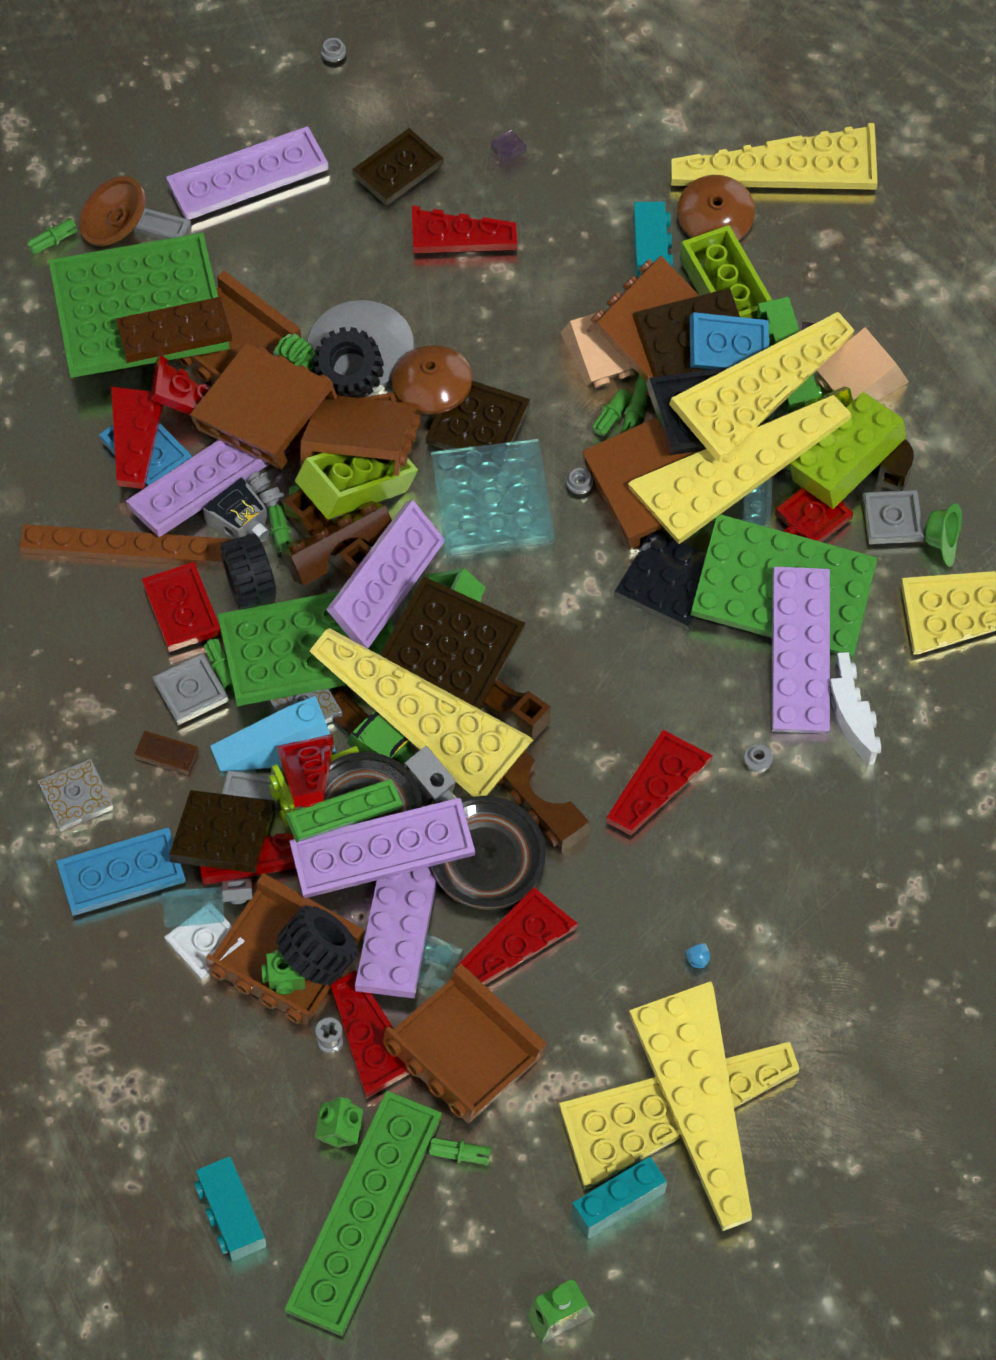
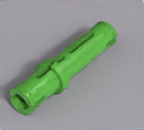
(636, 410)

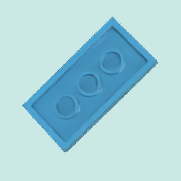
(119, 871)

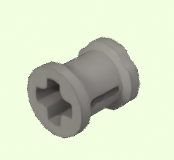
(332, 1043)

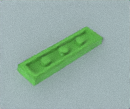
(343, 810)

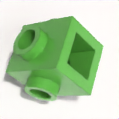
(281, 975)
(339, 1122)

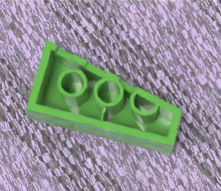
(781, 326)

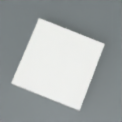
(197, 941)

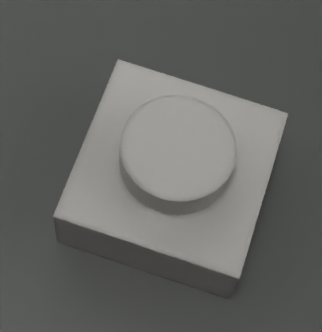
(237, 890)

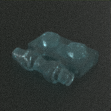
(439, 958)

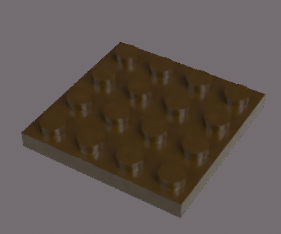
(666, 330)
(453, 641)

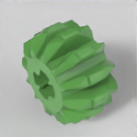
(296, 351)

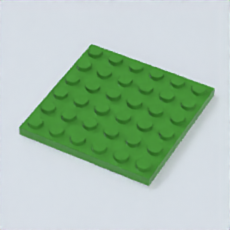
(124, 282)

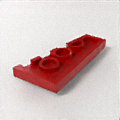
(450, 233)
(135, 433)
(307, 768)
(658, 778)
(275, 857)
(518, 936)
(365, 1029)

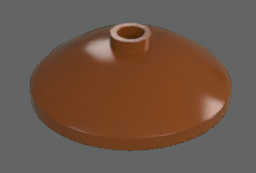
(112, 211)
(699, 214)
(433, 389)

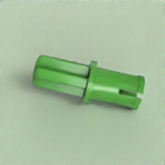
(52, 236)
(611, 412)
(280, 530)
(219, 663)
(459, 1151)

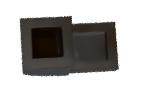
(897, 466)

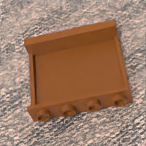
(654, 287)
(249, 321)
(261, 403)
(362, 429)
(621, 461)
(258, 926)
(465, 1045)

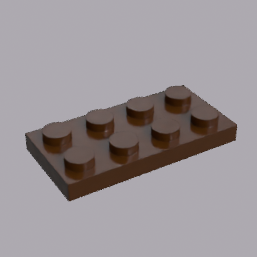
(174, 329)

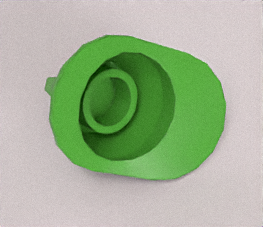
(943, 531)

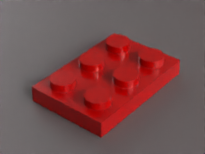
(181, 606)

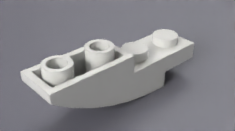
(850, 713)

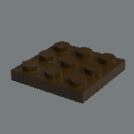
(482, 419)
(222, 831)

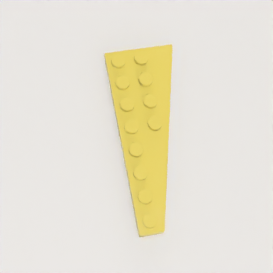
(819, 161)
(743, 396)
(701, 488)
(949, 608)
(462, 737)
(690, 1065)
(634, 1120)

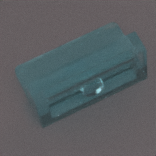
(193, 907)

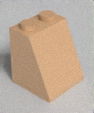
(594, 354)
(863, 368)

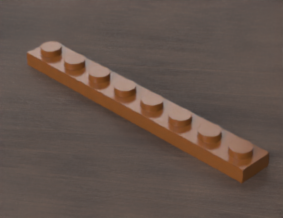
(121, 545)

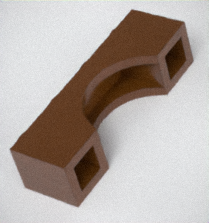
(307, 517)
(309, 557)
(518, 709)
(560, 823)

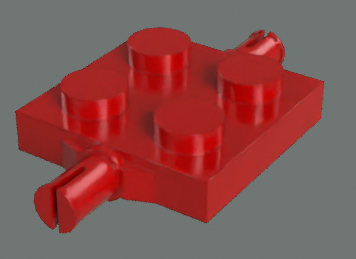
(811, 517)

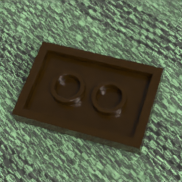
(397, 166)

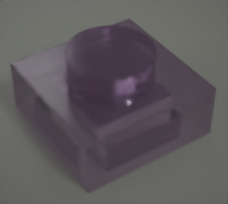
(508, 146)

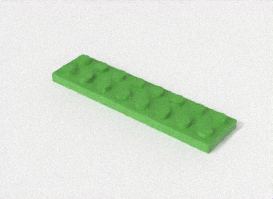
(363, 1213)

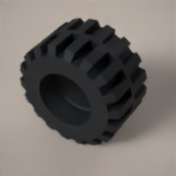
(345, 343)
(248, 571)
(317, 945)

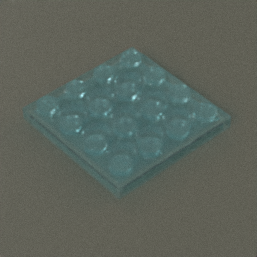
(492, 497)

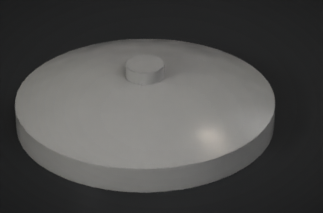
(379, 321)

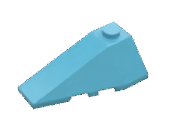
(257, 744)

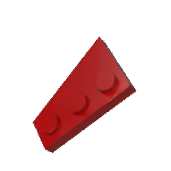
(175, 388)

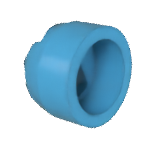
(698, 956)

